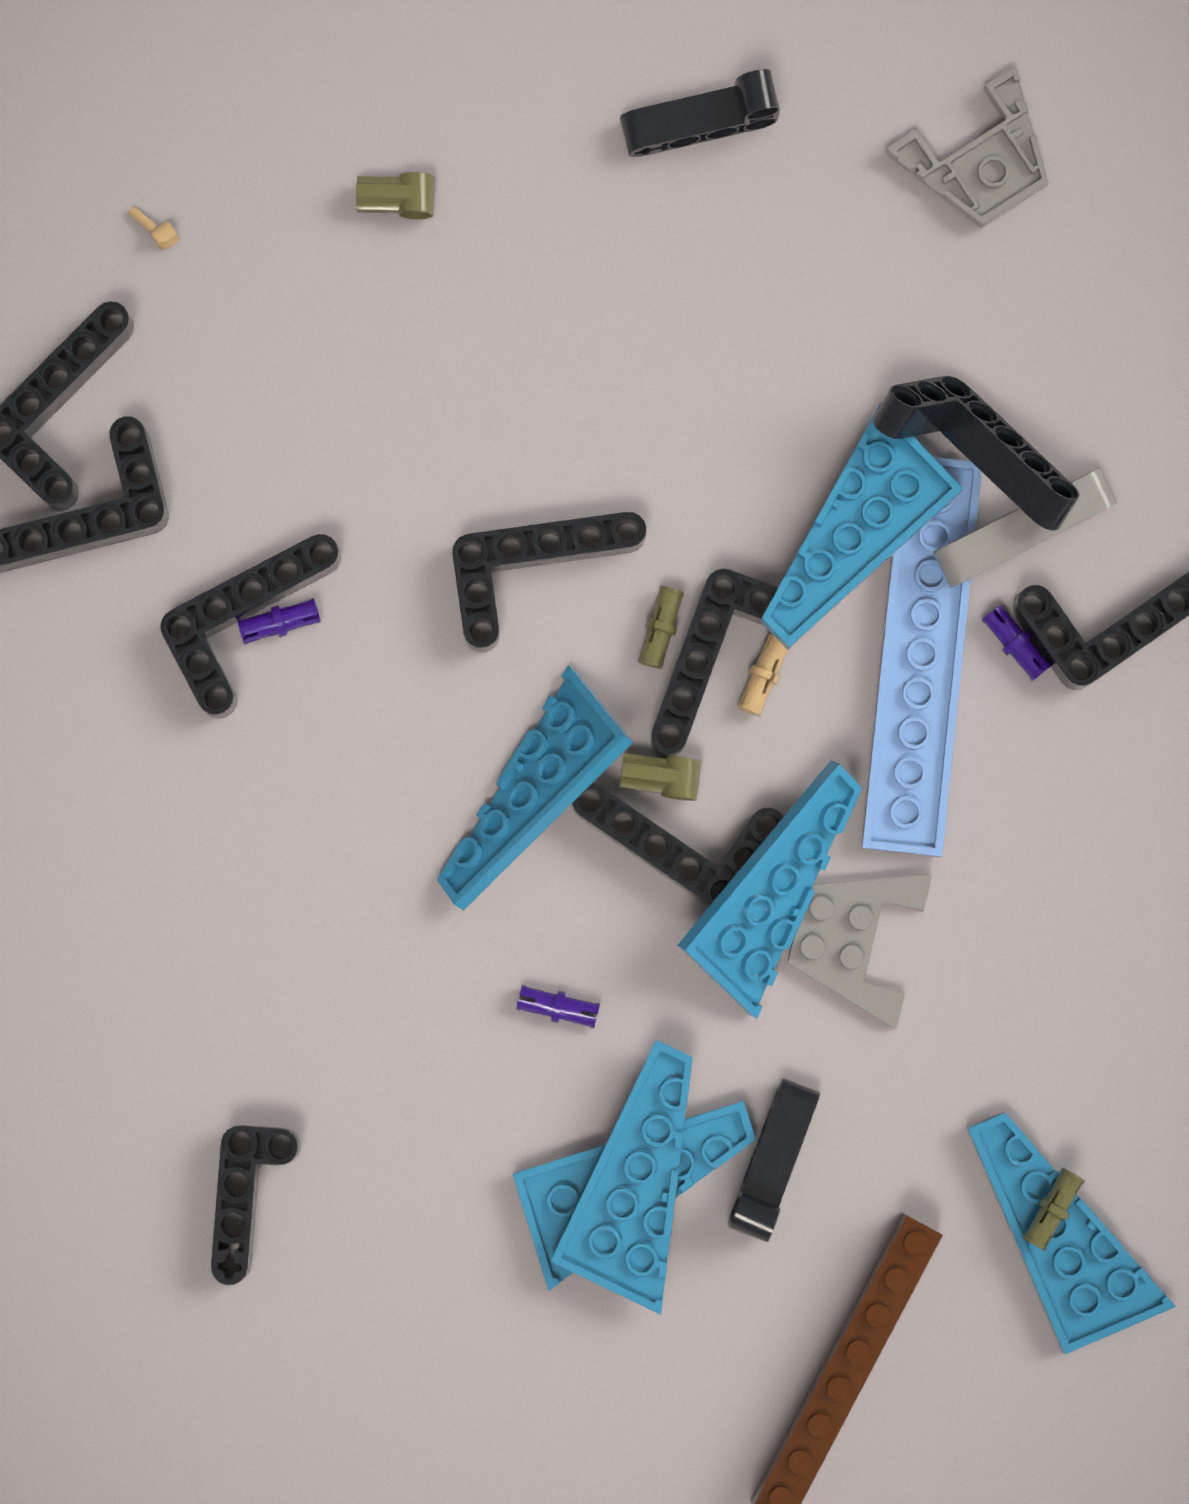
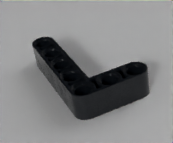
(52, 399)
(984, 438)
(90, 518)
(531, 556)
(236, 609)
(708, 647)
(1091, 652)
(676, 849)

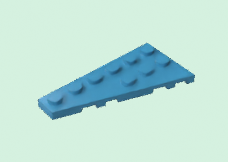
(871, 512)
(541, 780)
(767, 899)
(554, 1188)
(627, 1207)
(1085, 1274)

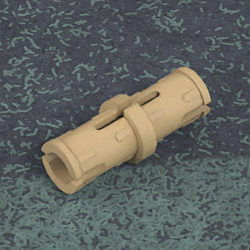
(763, 676)

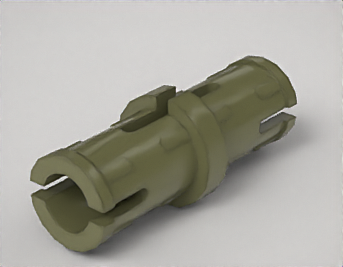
(660, 627)
(1053, 1209)

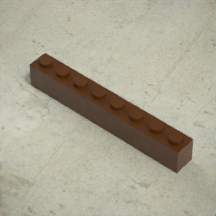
(848, 1363)

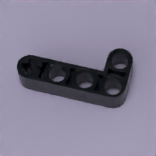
(703, 117)
(773, 1160)
(245, 1204)

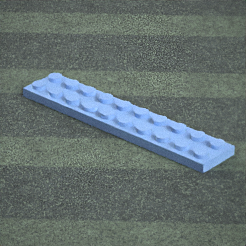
(920, 684)

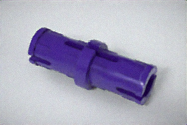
(279, 621)
(1016, 642)
(558, 1006)

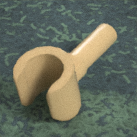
(163, 235)

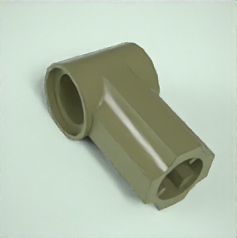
(408, 195)
(672, 777)

